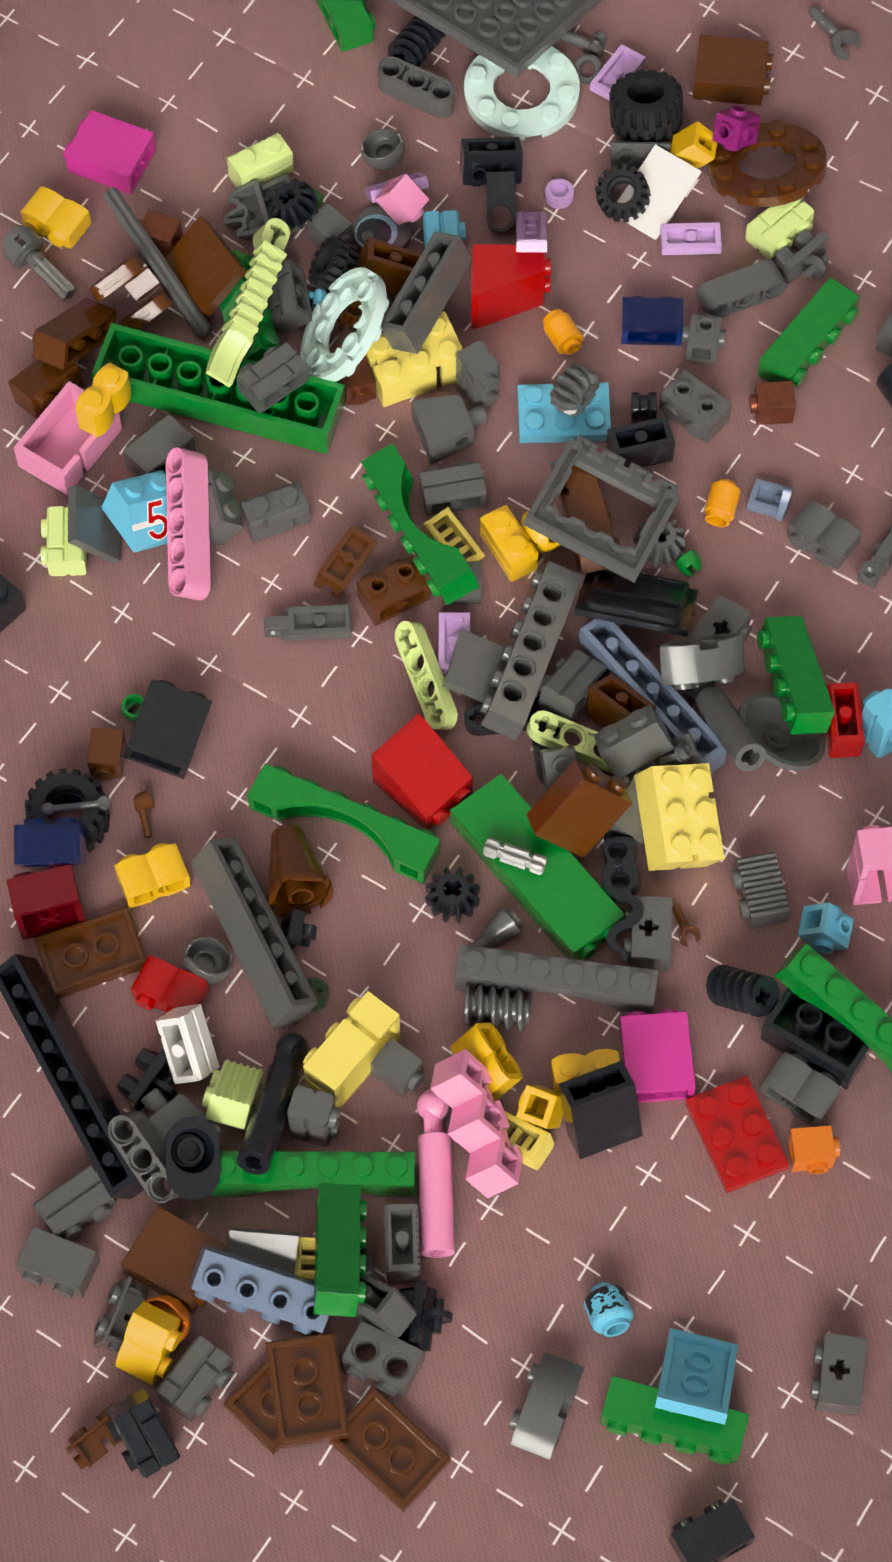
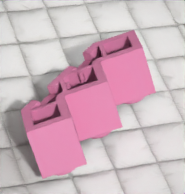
(477, 1123)

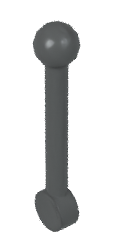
(103, 803)

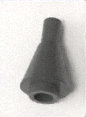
(500, 928)

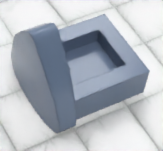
(770, 499)

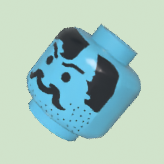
(608, 1309)

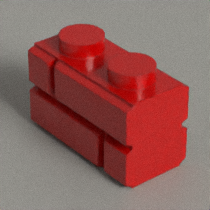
(845, 732)

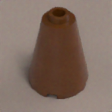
(295, 873)

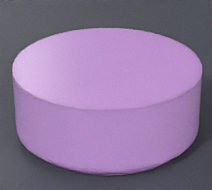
(559, 193)

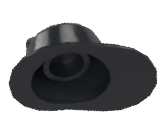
(192, 1158)

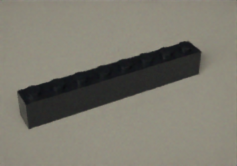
(67, 1069)

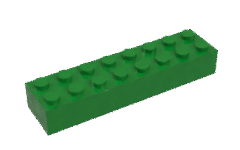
(175, 380)

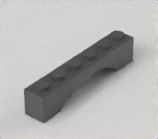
(608, 984)

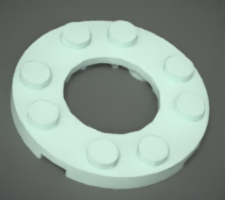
(523, 123)
(354, 285)

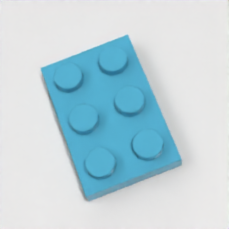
(543, 423)
(697, 1376)

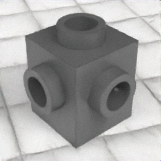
(703, 338)

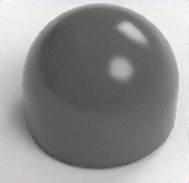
(586, 59)

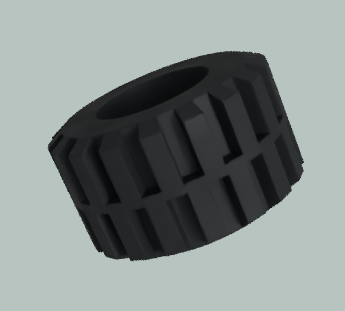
(646, 106)
(66, 789)

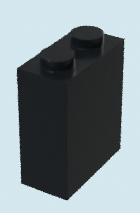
(167, 728)
(600, 1109)

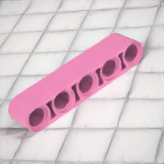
(188, 524)

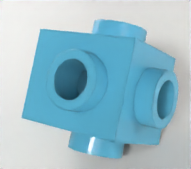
(825, 927)

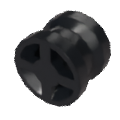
(643, 406)

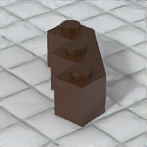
(584, 501)

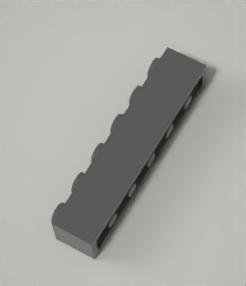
(254, 932)

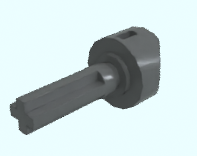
(28, 252)

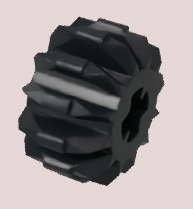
(293, 203)
(452, 884)

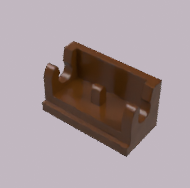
(345, 561)

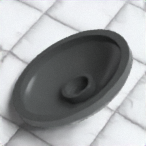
(782, 749)

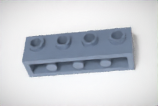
(256, 1287)

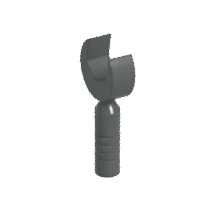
(839, 38)

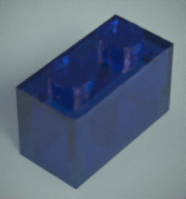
(652, 321)
(49, 844)

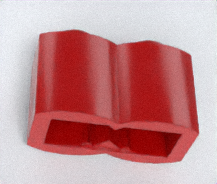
(167, 987)

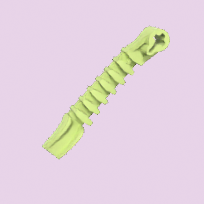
(245, 316)

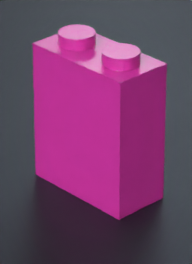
(110, 151)
(658, 1054)

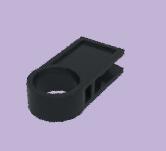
(500, 191)

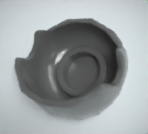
(383, 149)
(208, 959)

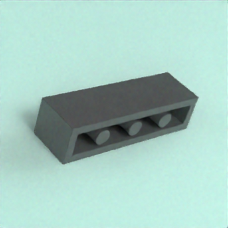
(426, 292)

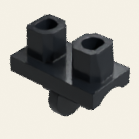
(156, 1070)
(429, 1315)

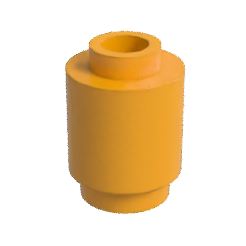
(563, 332)
(722, 503)

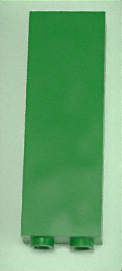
(562, 899)

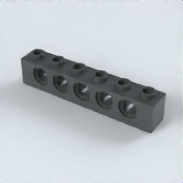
(510, 716)

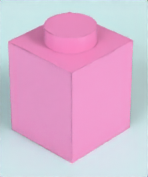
(402, 200)

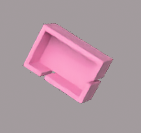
(57, 447)
(870, 853)

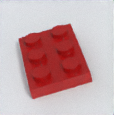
(736, 1134)

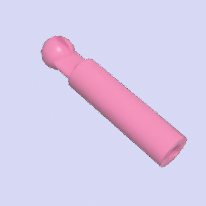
(435, 1179)

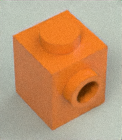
(813, 1149)

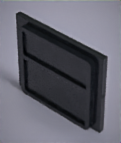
(648, 603)

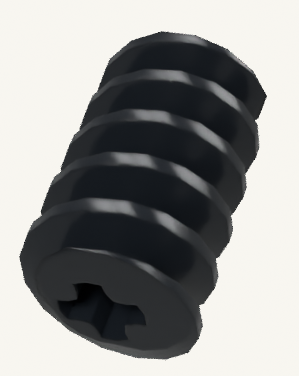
(415, 42)
(742, 990)

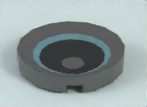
(377, 224)

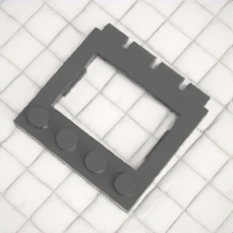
(598, 545)

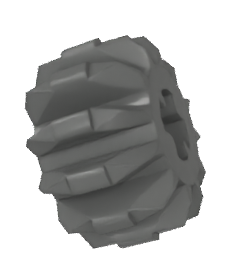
(574, 389)
(669, 548)

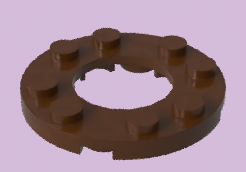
(776, 191)

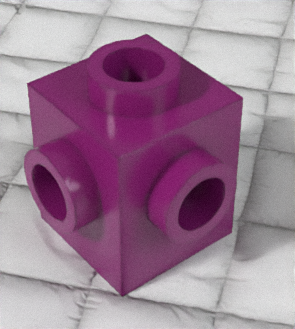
(736, 128)

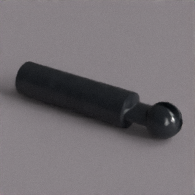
(272, 1105)

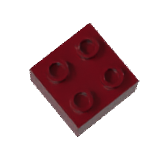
(45, 900)

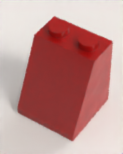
(506, 282)
(421, 773)

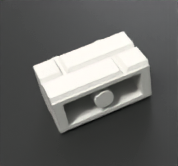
(187, 1044)

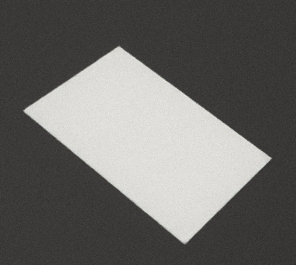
(669, 183)

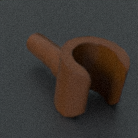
(142, 803)
(684, 926)

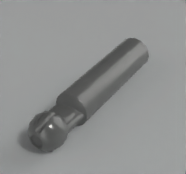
(728, 725)

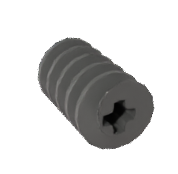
(497, 1007)

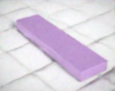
(531, 232)

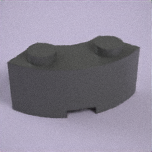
(702, 660)
(546, 1405)

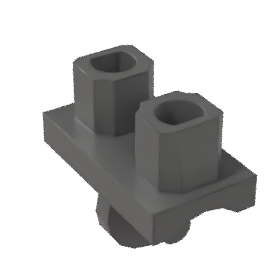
(807, 261)

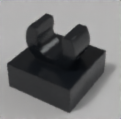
(296, 931)

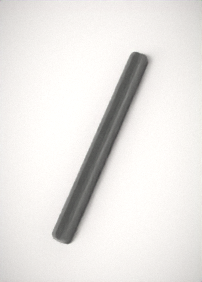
(157, 262)

